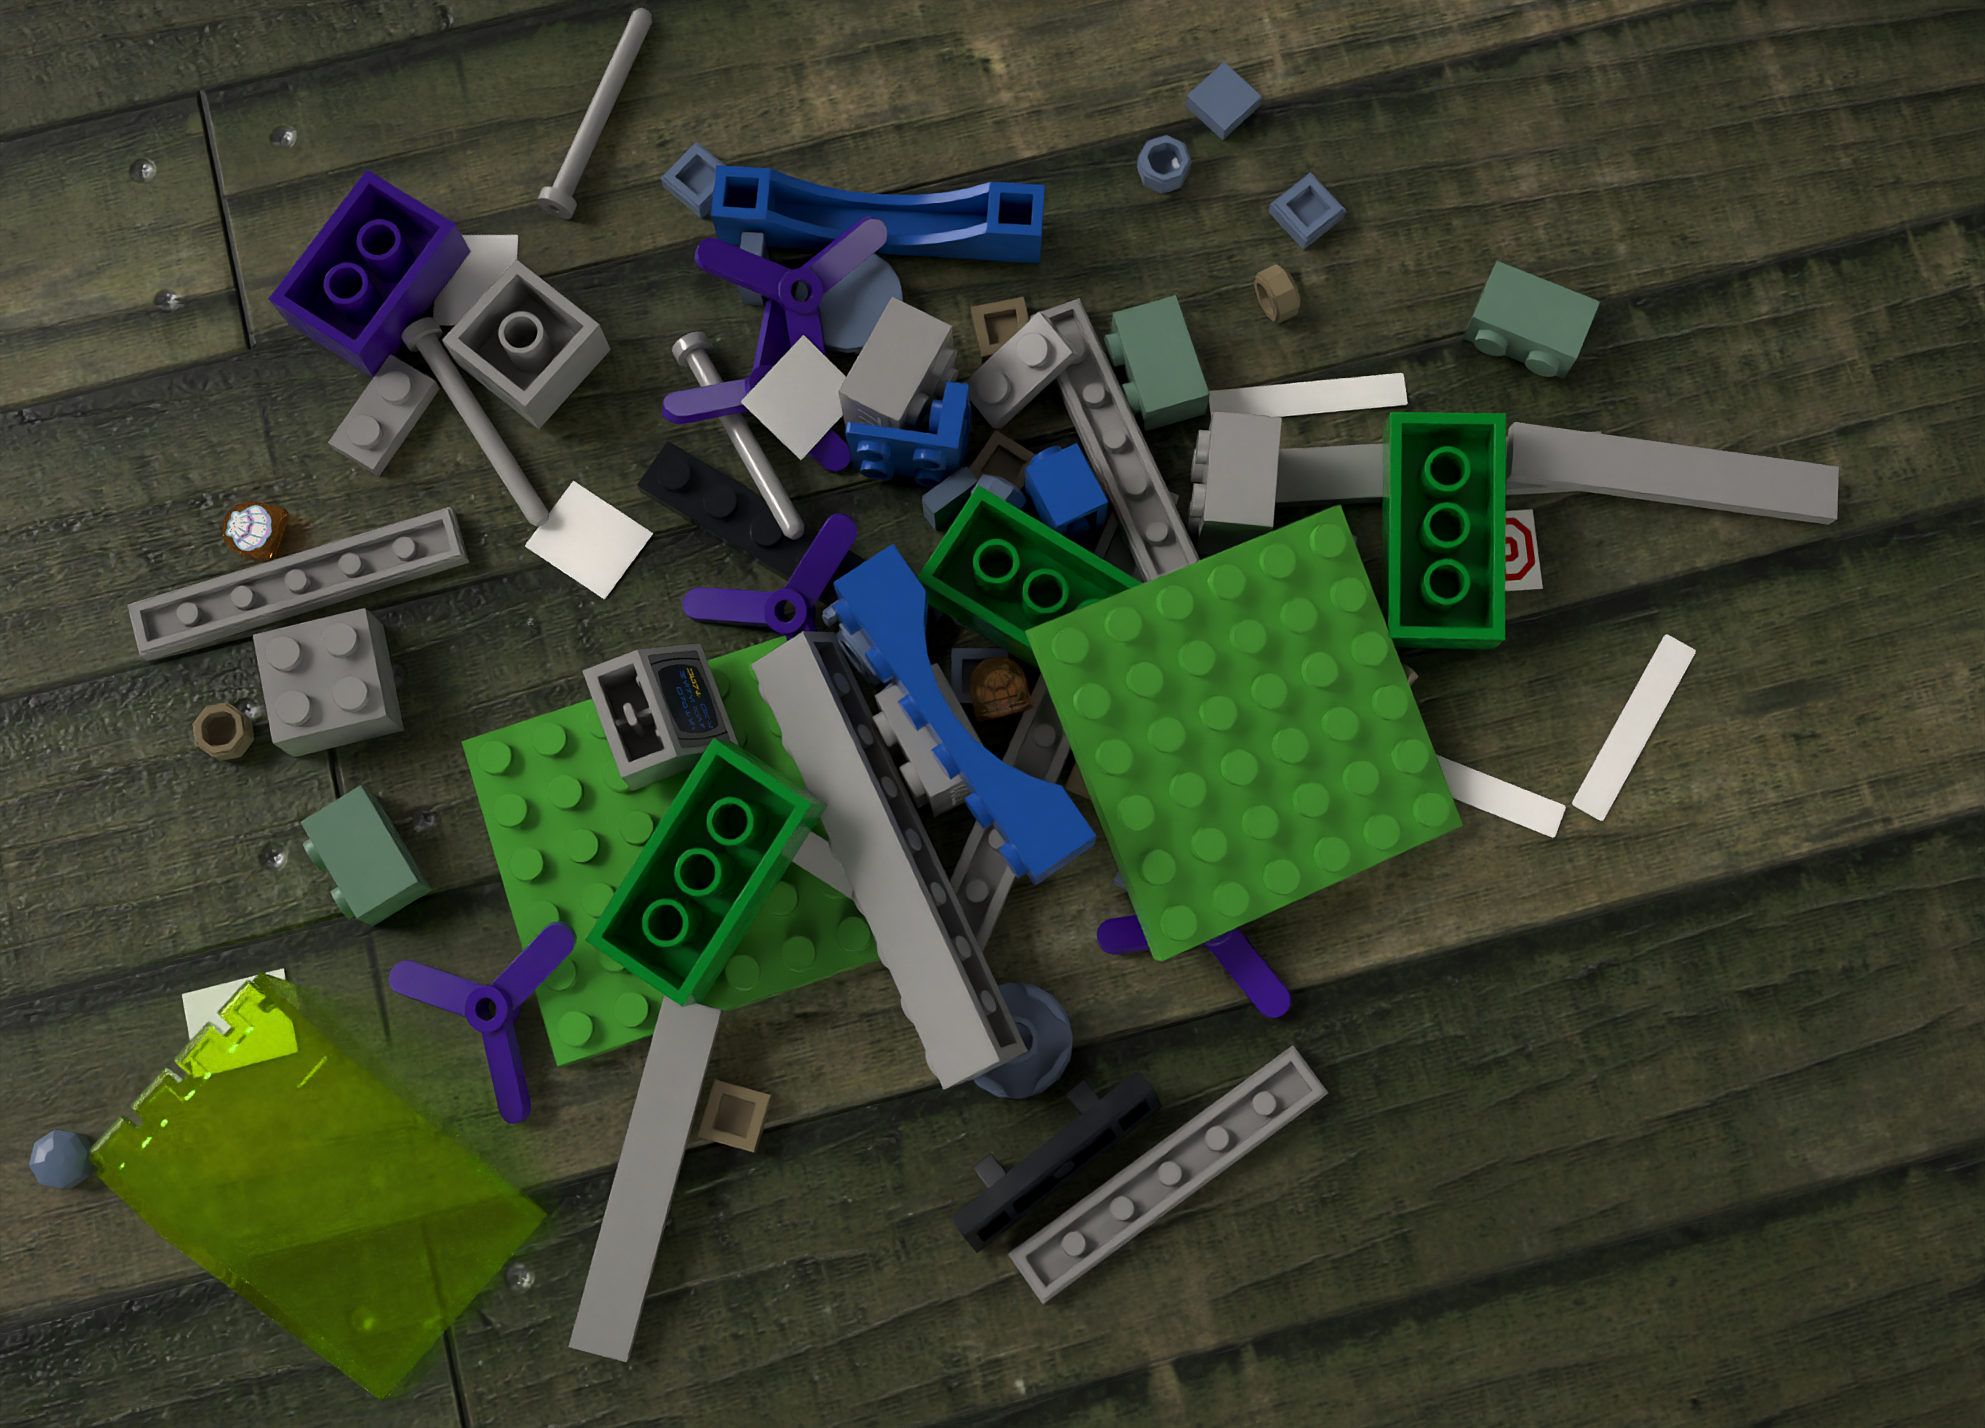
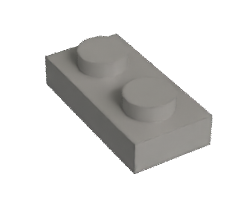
(1020, 370)
(384, 415)

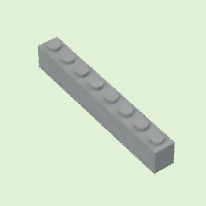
(888, 859)

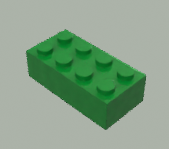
(1444, 529)
(1012, 573)
(706, 872)

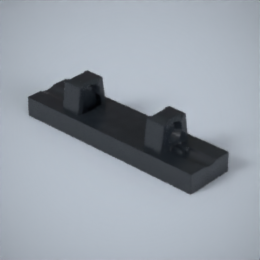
(1057, 1161)

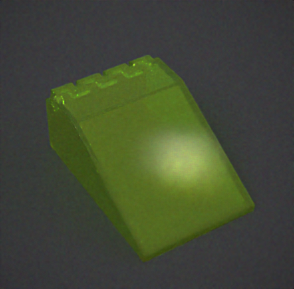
(316, 1184)

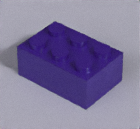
(370, 273)

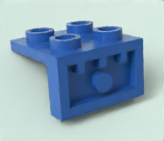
(924, 456)

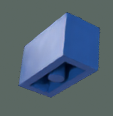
(1066, 494)

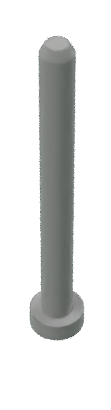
(558, 198)
(424, 337)
(694, 352)

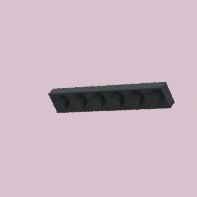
(740, 519)

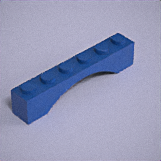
(971, 223)
(1030, 814)

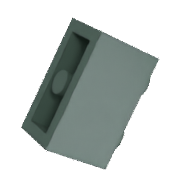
(1530, 321)
(1157, 363)
(364, 857)

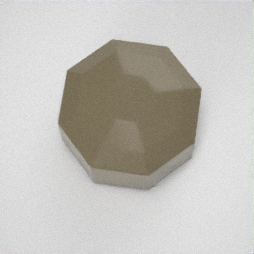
(1277, 293)
(223, 731)

